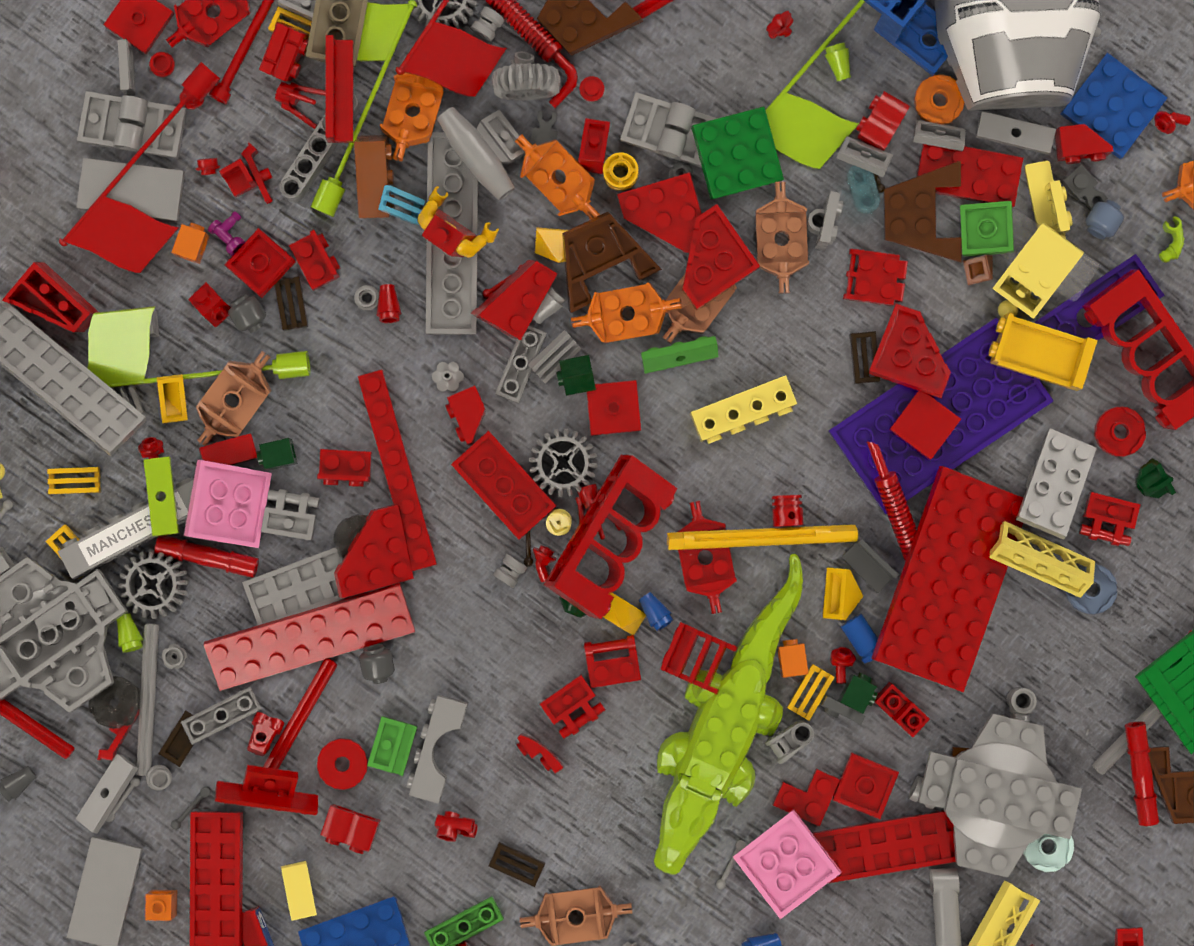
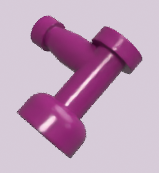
(222, 229)

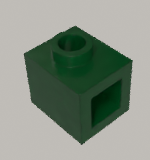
(576, 375)
(277, 454)
(858, 693)

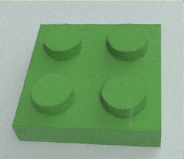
(987, 228)

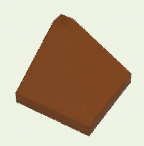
(979, 269)

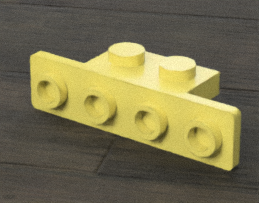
(1047, 197)

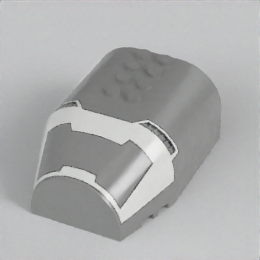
(1016, 49)

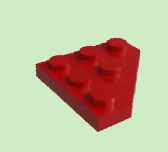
(664, 209)
(715, 258)
(910, 354)
(375, 555)

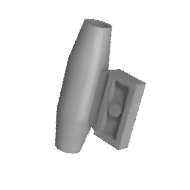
(484, 148)

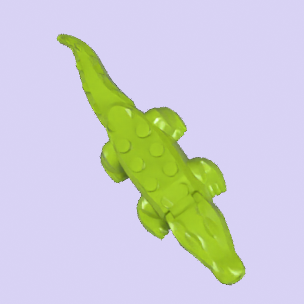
(712, 755)

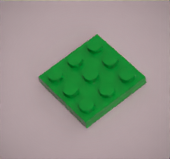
(737, 153)

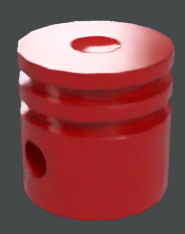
(787, 511)

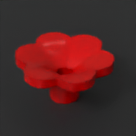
(780, 25)

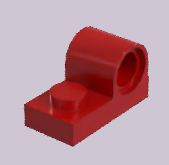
(594, 145)

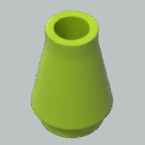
(839, 60)
(128, 634)

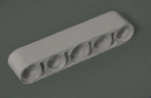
(307, 155)

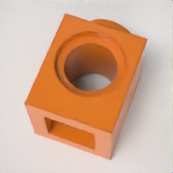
(191, 243)
(792, 658)
(161, 905)

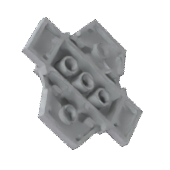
(68, 659)
(999, 795)

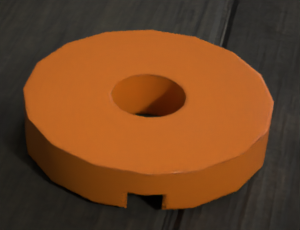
(928, 109)

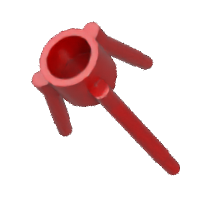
(290, 95)
(586, 498)

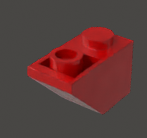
(1080, 142)
(468, 411)

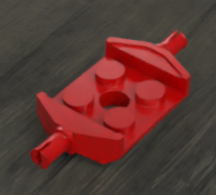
(711, 578)

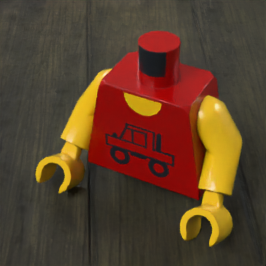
(450, 234)

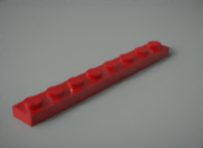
(397, 468)

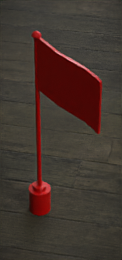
(451, 57)
(120, 230)

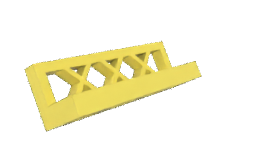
(1043, 564)
(1001, 915)

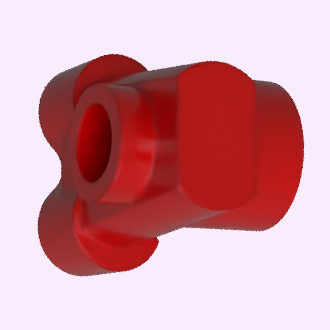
(266, 729)
(451, 825)

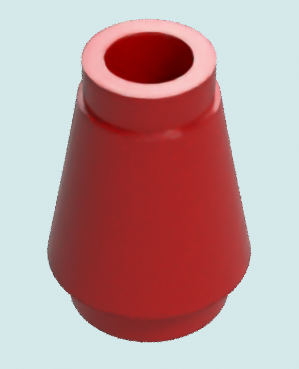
(388, 305)

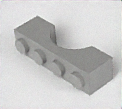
(428, 779)

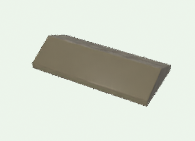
(336, 18)

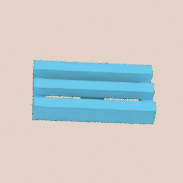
(415, 209)

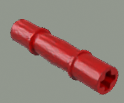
(207, 556)
(1142, 773)

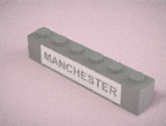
(119, 536)

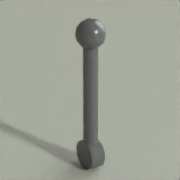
(204, 792)

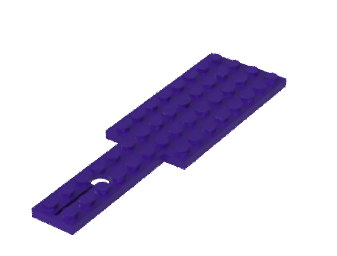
(980, 393)

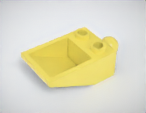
(1039, 270)

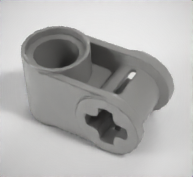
(789, 741)

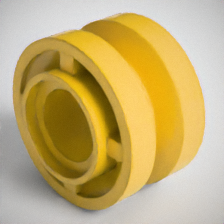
(614, 161)

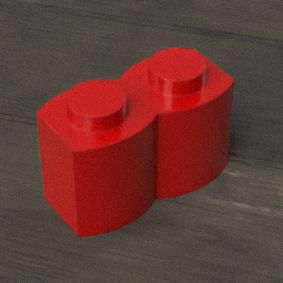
(883, 121)
(350, 828)

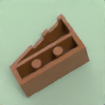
(372, 174)

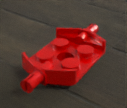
(200, 28)

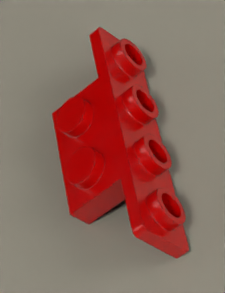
(269, 790)

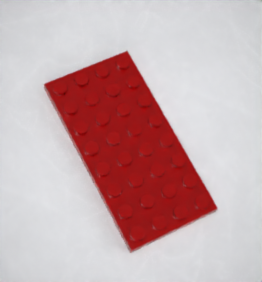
(948, 581)

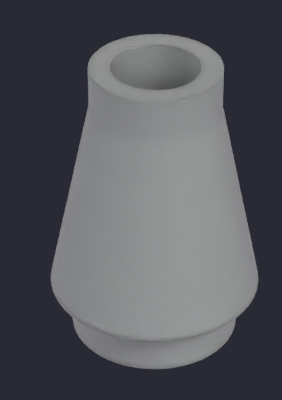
(550, 304)

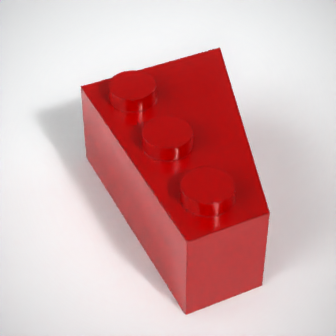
(51, 297)
(517, 300)

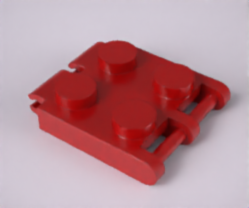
(876, 277)

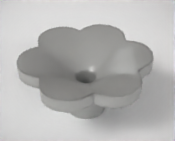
(450, 383)

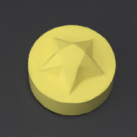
(558, 522)

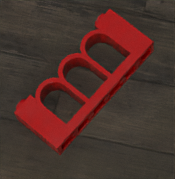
(1104, 311)
(655, 495)

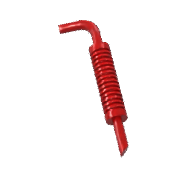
(539, 40)
(894, 501)

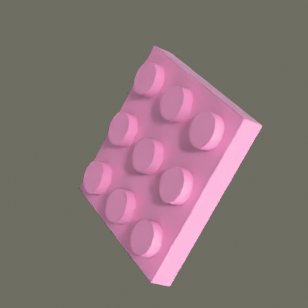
(227, 504)
(787, 864)

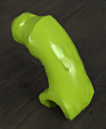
(1175, 248)

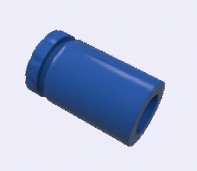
(861, 637)

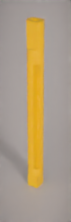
(762, 537)

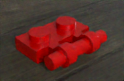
(1113, 511)
(567, 700)

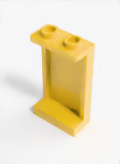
(1042, 352)

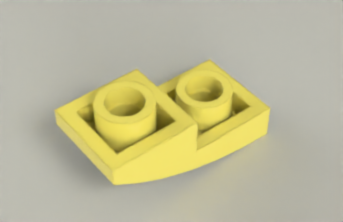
(298, 890)

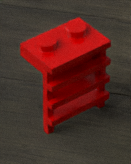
(681, 649)

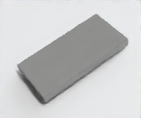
(146, 188)
(104, 892)

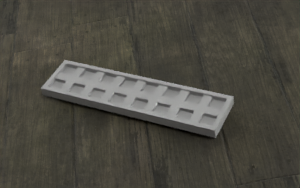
(65, 382)

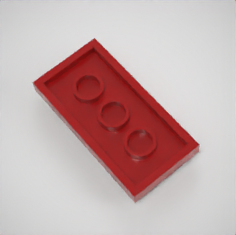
(984, 173)
(503, 485)

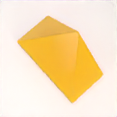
(550, 243)
(172, 398)
(841, 594)
(625, 615)

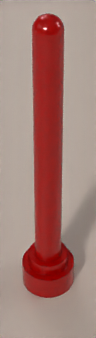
(221, 91)

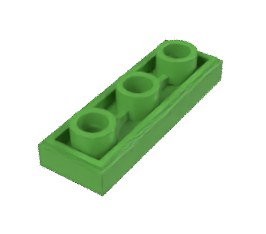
(679, 354)
(477, 917)

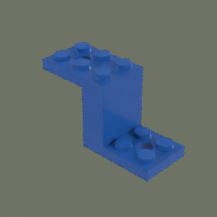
(904, 25)

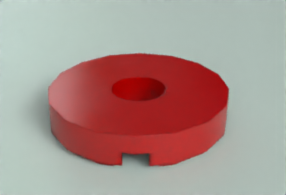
(1105, 434)
(327, 763)

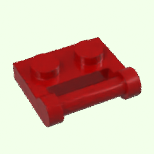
(612, 670)

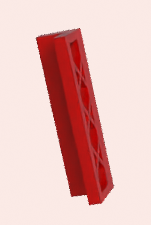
(339, 90)

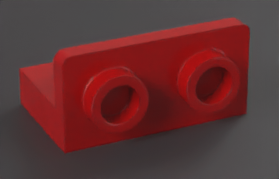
(314, 260)
(345, 466)

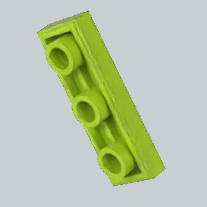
(158, 480)

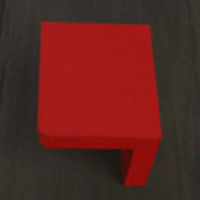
(238, 178)

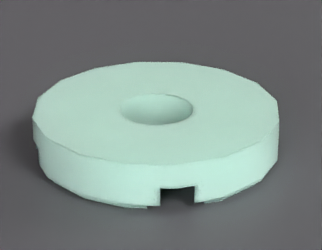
(1050, 861)

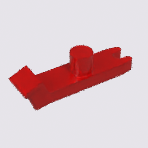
(260, 176)
(121, 733)

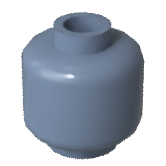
(1104, 219)

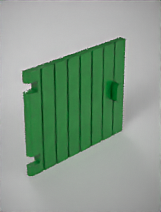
(1173, 688)

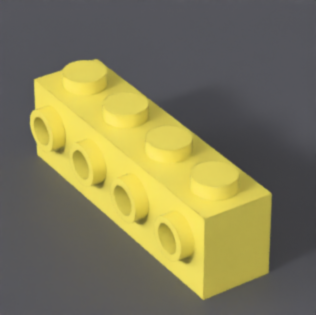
(744, 408)

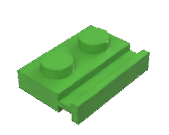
(392, 745)

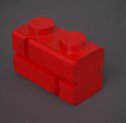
(284, 52)

